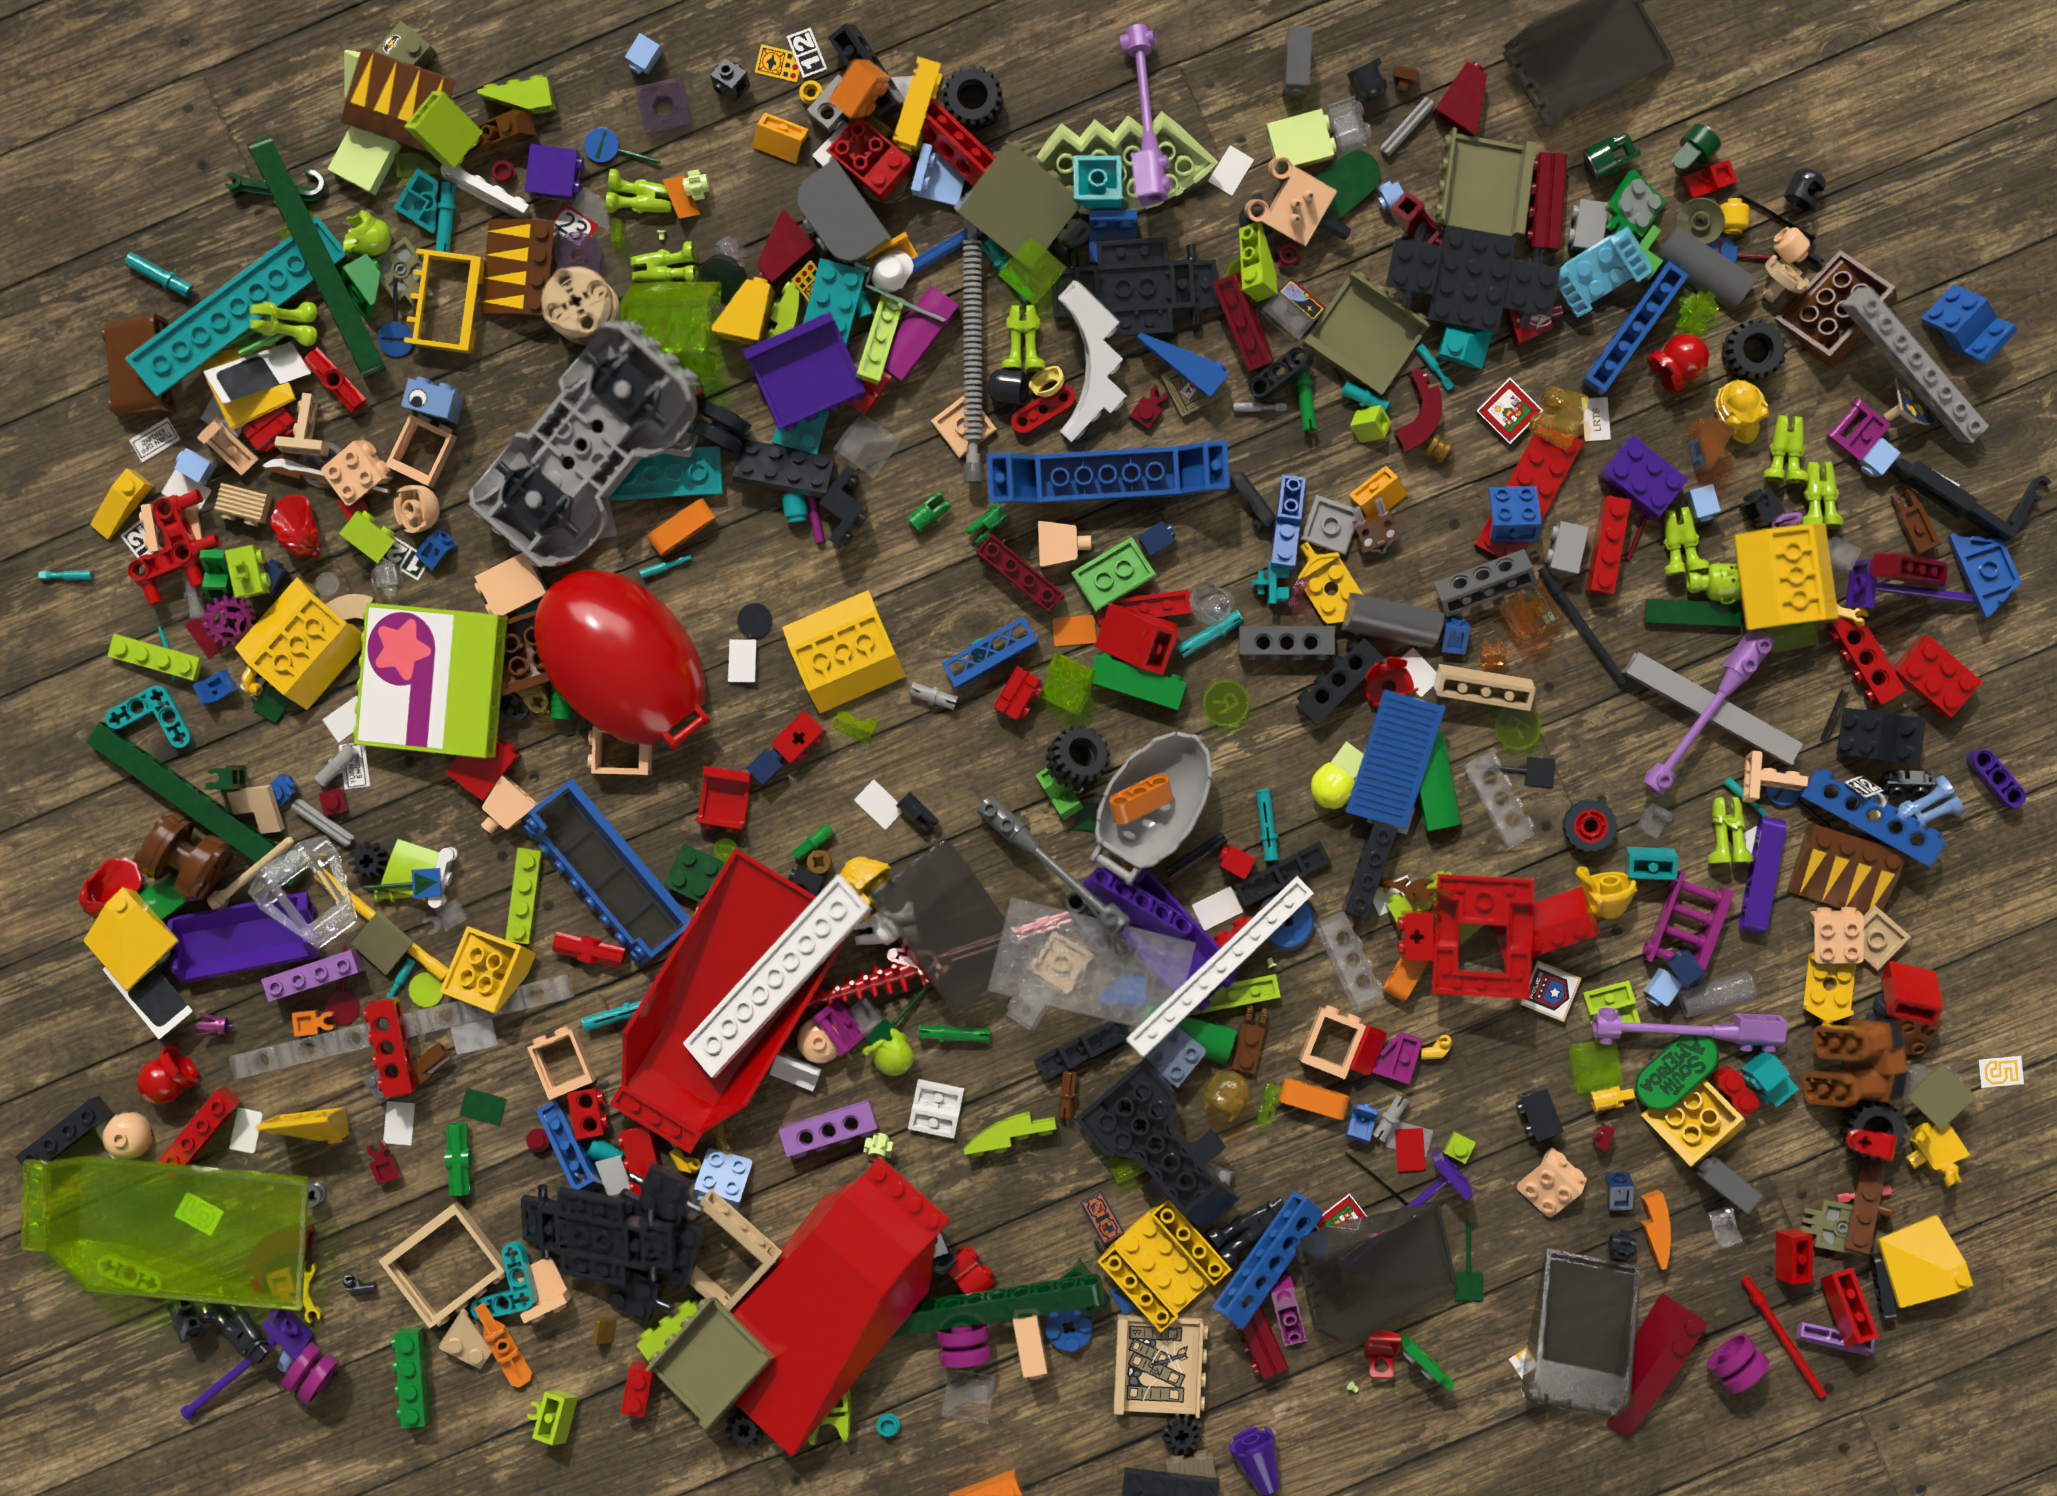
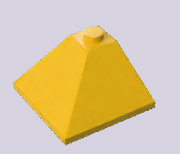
(254, 405)
(129, 937)
(486, 970)
(1697, 1123)
(313, 1125)
(1923, 1263)

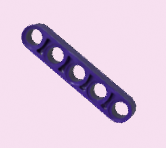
(1762, 875)
(1137, 904)

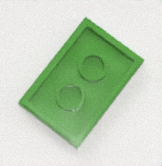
(1113, 574)

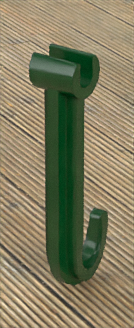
(259, 187)

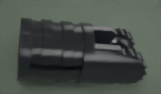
(913, 808)

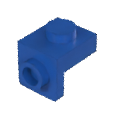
(215, 687)
(1361, 1123)

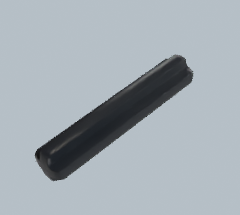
(1196, 855)

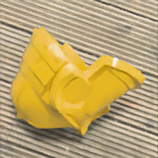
(1741, 408)
(866, 876)
(1607, 892)

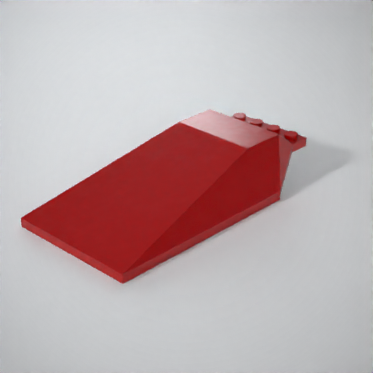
(723, 941)
(837, 1298)

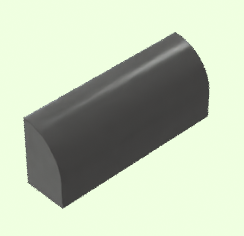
(1706, 268)
(1392, 621)

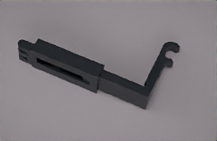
(1962, 503)

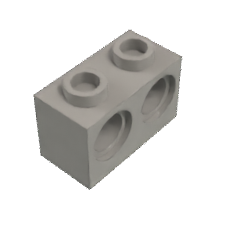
(822, 104)

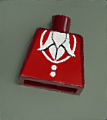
(1538, 325)

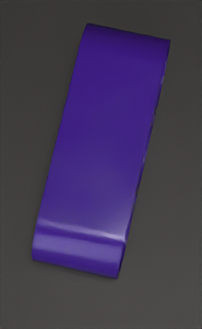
(2006, 782)

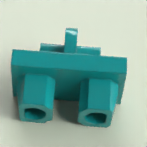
(1274, 593)

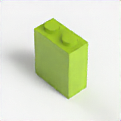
(444, 129)

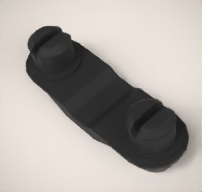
(1266, 517)

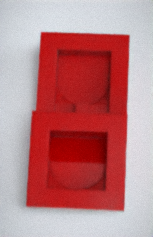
(1709, 179)

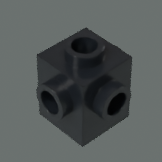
(730, 79)

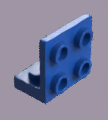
(1110, 226)
(1514, 514)

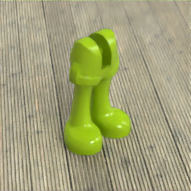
(303, 314)
(1029, 328)

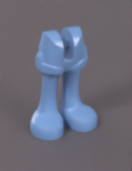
(1943, 789)

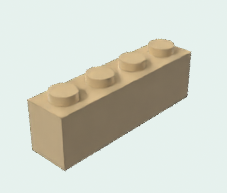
(1484, 687)

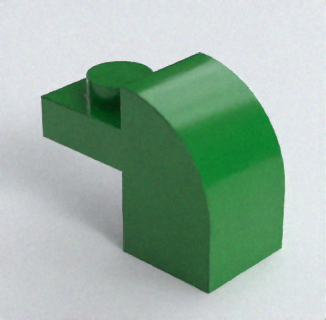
(216, 577)

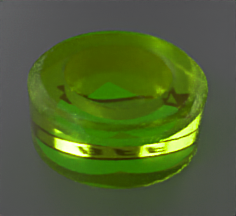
(724, 848)

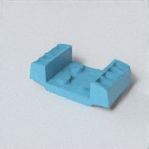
(1602, 270)

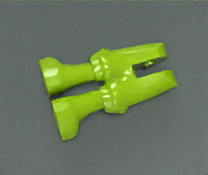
(645, 194)
(658, 263)
(1789, 443)
(1823, 489)
(1682, 535)

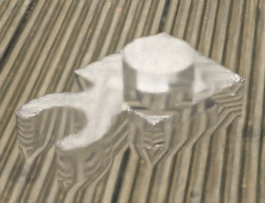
(448, 916)

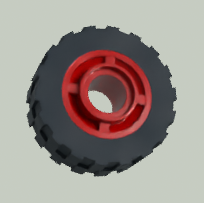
(1604, 829)

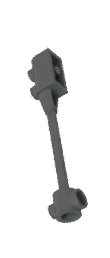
(1018, 834)

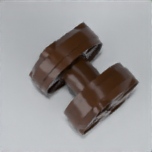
(170, 847)

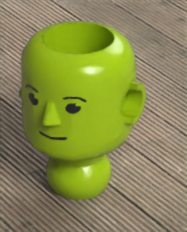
(1719, 582)

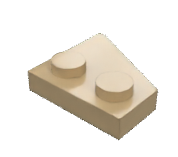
(466, 1341)

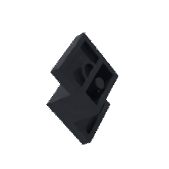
(844, 507)
(1881, 736)

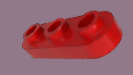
(1032, 413)

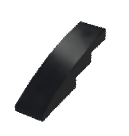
(1282, 873)
(1080, 1048)

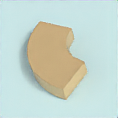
(350, 605)

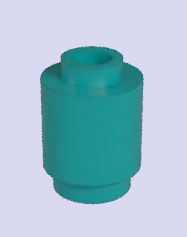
(794, 507)

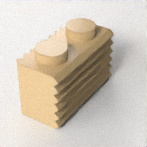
(242, 503)

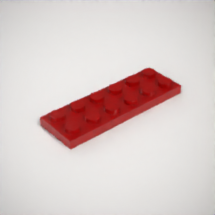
(1539, 466)

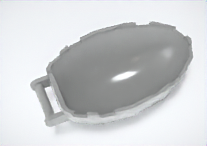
(1162, 830)

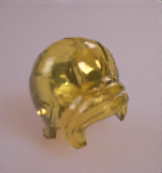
(1228, 1092)

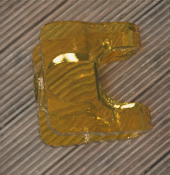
(1568, 416)

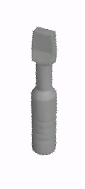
(1257, 407)

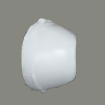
(891, 270)

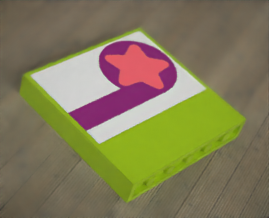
(430, 680)

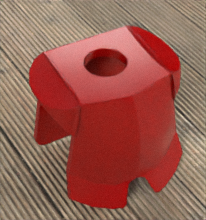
(1392, 670)

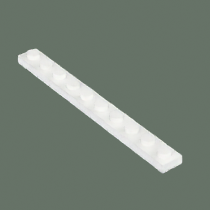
(1219, 966)

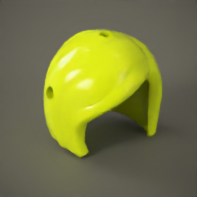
(1331, 786)

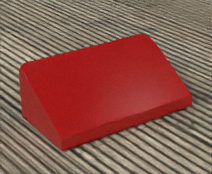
(1368, 1050)

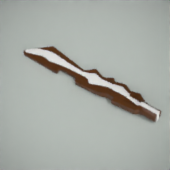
(294, 467)

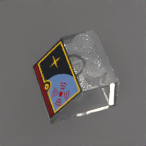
(1293, 310)

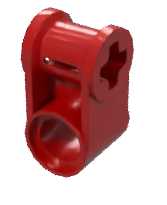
(1874, 1143)

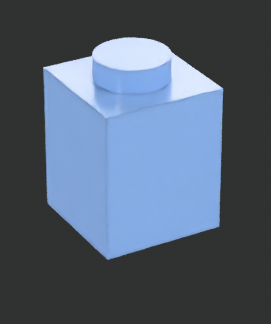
(643, 54)
(1878, 458)
(195, 466)
(1703, 502)
(1662, 988)

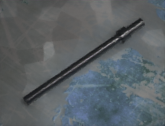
(1555, 588)

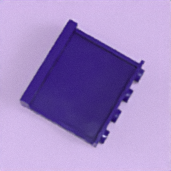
(805, 371)

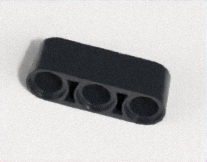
(1269, 374)

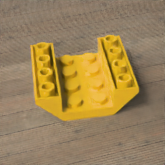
(1785, 576)
(300, 645)
(843, 652)
(1163, 1263)

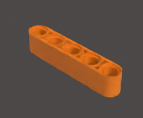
(1407, 973)

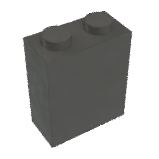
(1297, 61)
(1727, 1183)

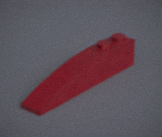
(1658, 1354)

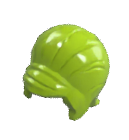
(368, 236)
(891, 1056)

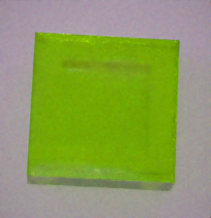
(617, 232)

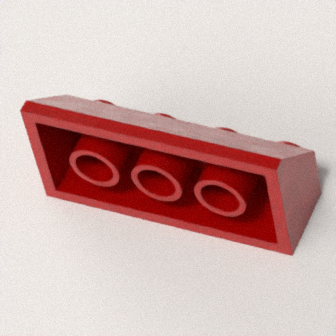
(1557, 922)

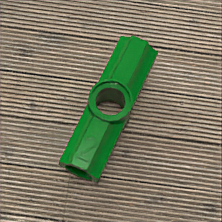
(458, 1159)

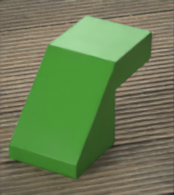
(1645, 243)
(1062, 798)

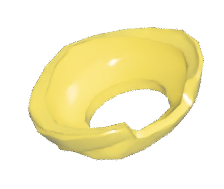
(1045, 376)

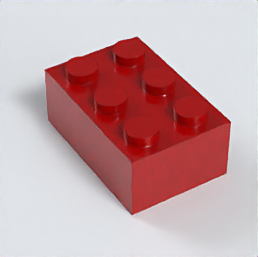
(1936, 676)

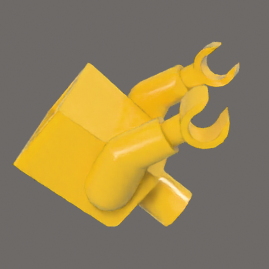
(1937, 1150)

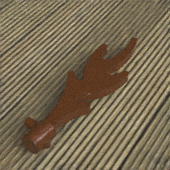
(1417, 887)

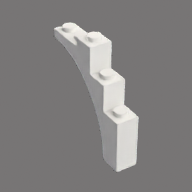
(1101, 360)

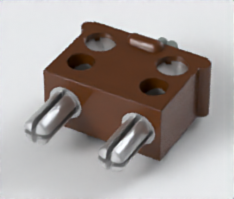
(1375, 529)

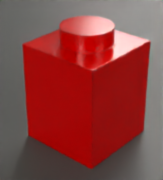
(1236, 861)

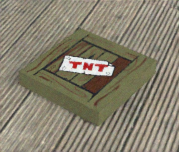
(1184, 395)

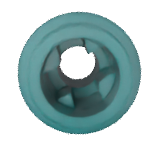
(601, 1150)

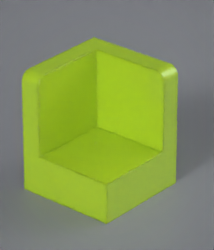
(1370, 423)

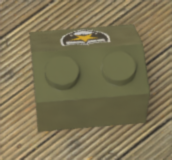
(406, 46)

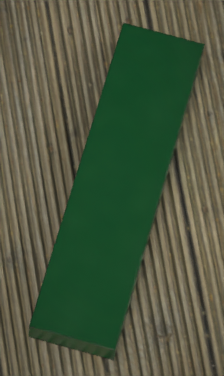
(1692, 612)

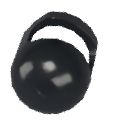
(1367, 81)
(1803, 187)
(1005, 386)

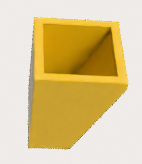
(747, 313)

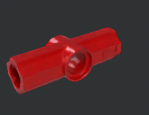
(325, 370)
(589, 949)

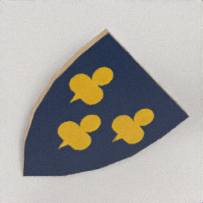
(1909, 406)

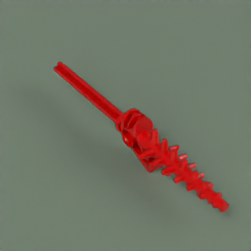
(901, 970)

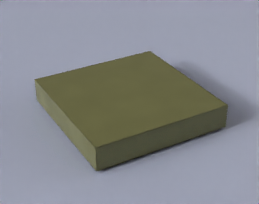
(382, 942)
(1941, 1096)

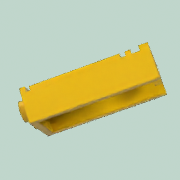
(922, 88)

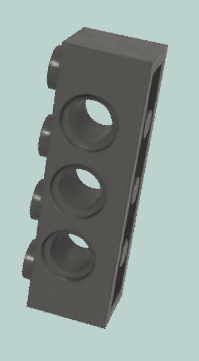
(1485, 582)
(1323, 636)

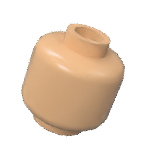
(1791, 245)

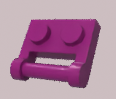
(1864, 435)
(843, 1023)

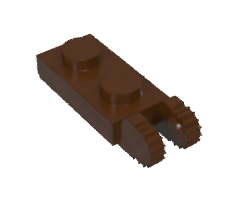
(1915, 522)
(1249, 1042)

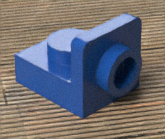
(435, 548)
(1455, 635)
(284, 788)

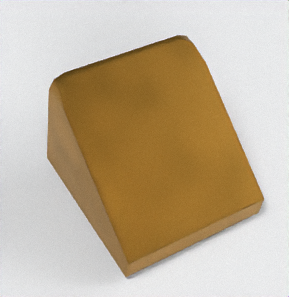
(604, 1330)

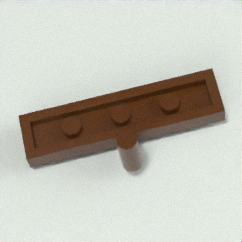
(1867, 1206)

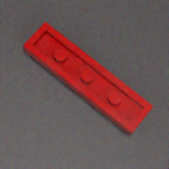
(1155, 604)

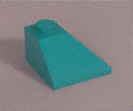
(1098, 182)
(1464, 346)

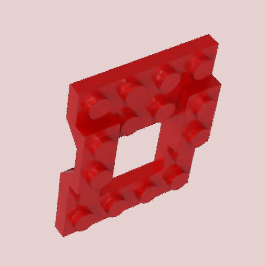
(1488, 902)

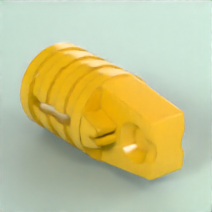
(1610, 1098)

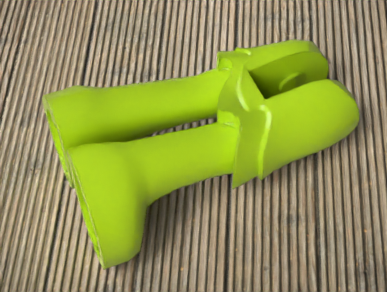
(1733, 822)

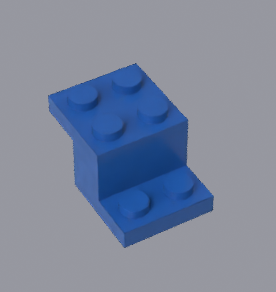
(1969, 324)

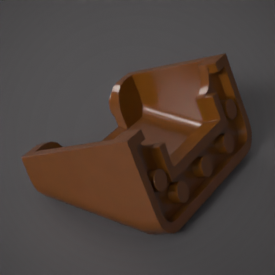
(128, 391)

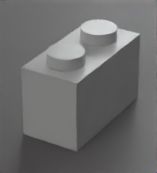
(1588, 224)
(1566, 547)

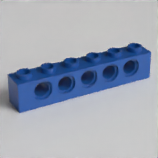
(1634, 328)
(1924, 852)
(1267, 1260)

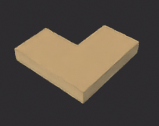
(261, 802)

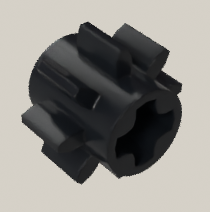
(1622, 1244)

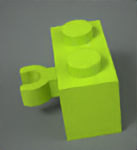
(248, 571)
(553, 1417)

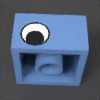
(433, 401)

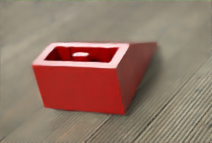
(870, 158)
(1137, 638)

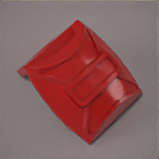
(1385, 1345)

